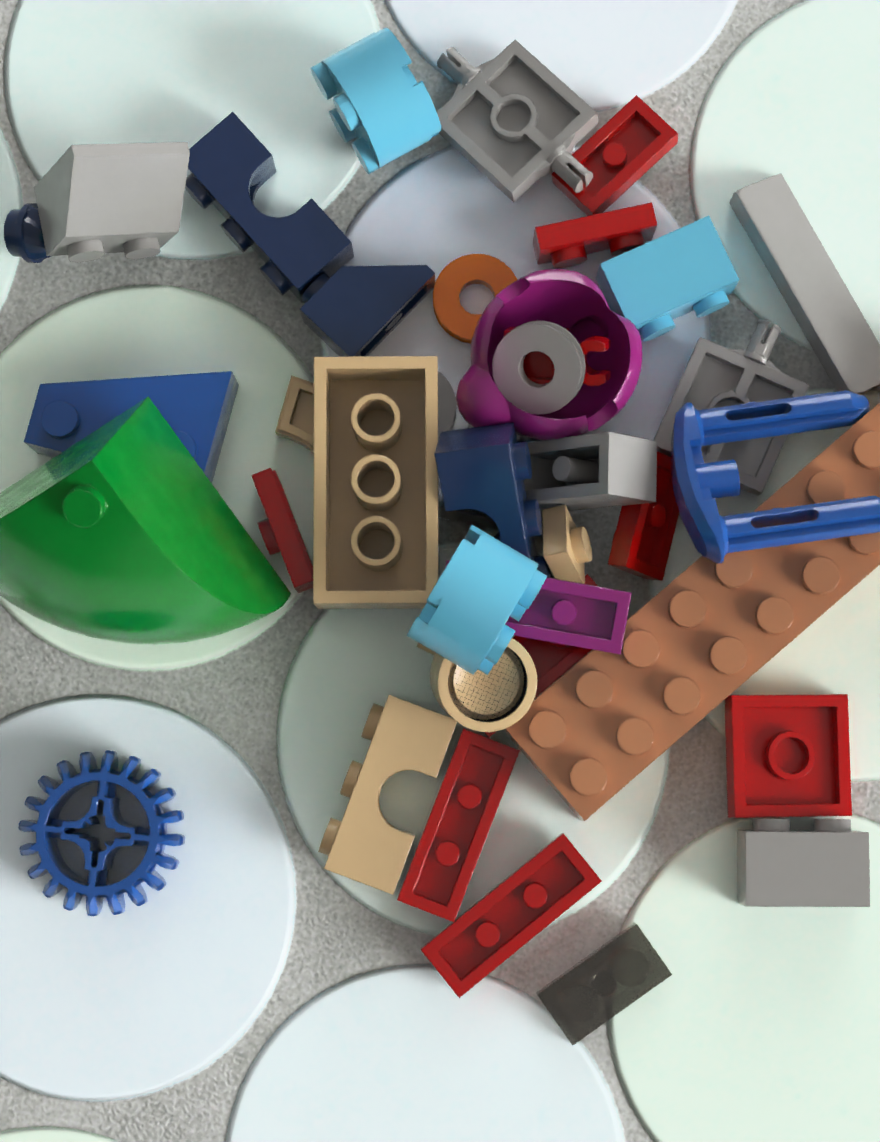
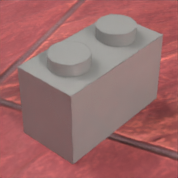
(592, 471)
(803, 866)

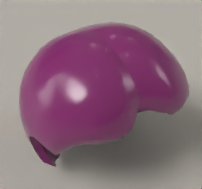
(575, 304)

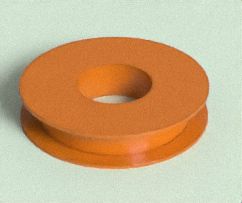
(454, 279)

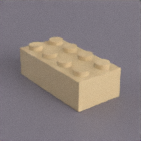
(375, 482)

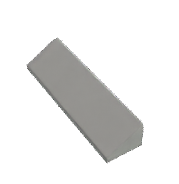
(809, 283)

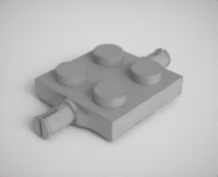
(515, 120)
(730, 378)

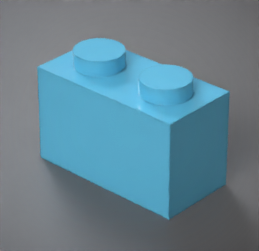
(669, 278)

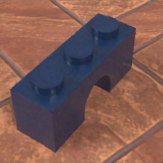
(227, 172)
(486, 473)

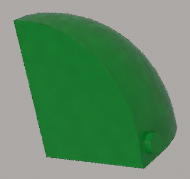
(131, 541)

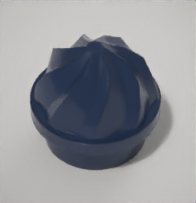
(24, 234)

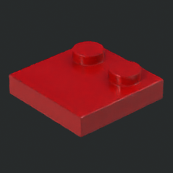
(787, 756)

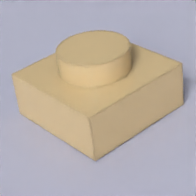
(565, 545)

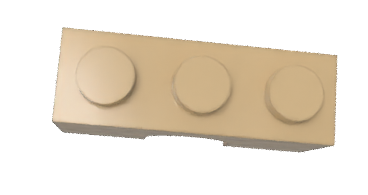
(364, 842)

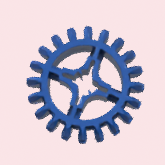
(98, 862)

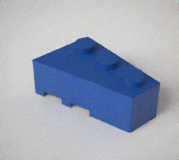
(192, 405)

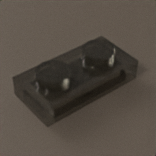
(603, 983)

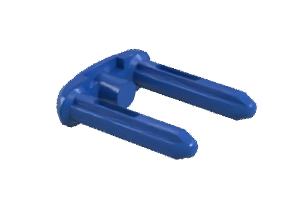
(700, 483)

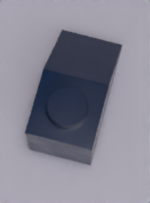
(363, 304)

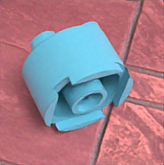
(377, 99)
(474, 600)

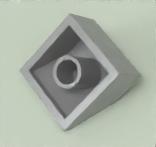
(113, 199)

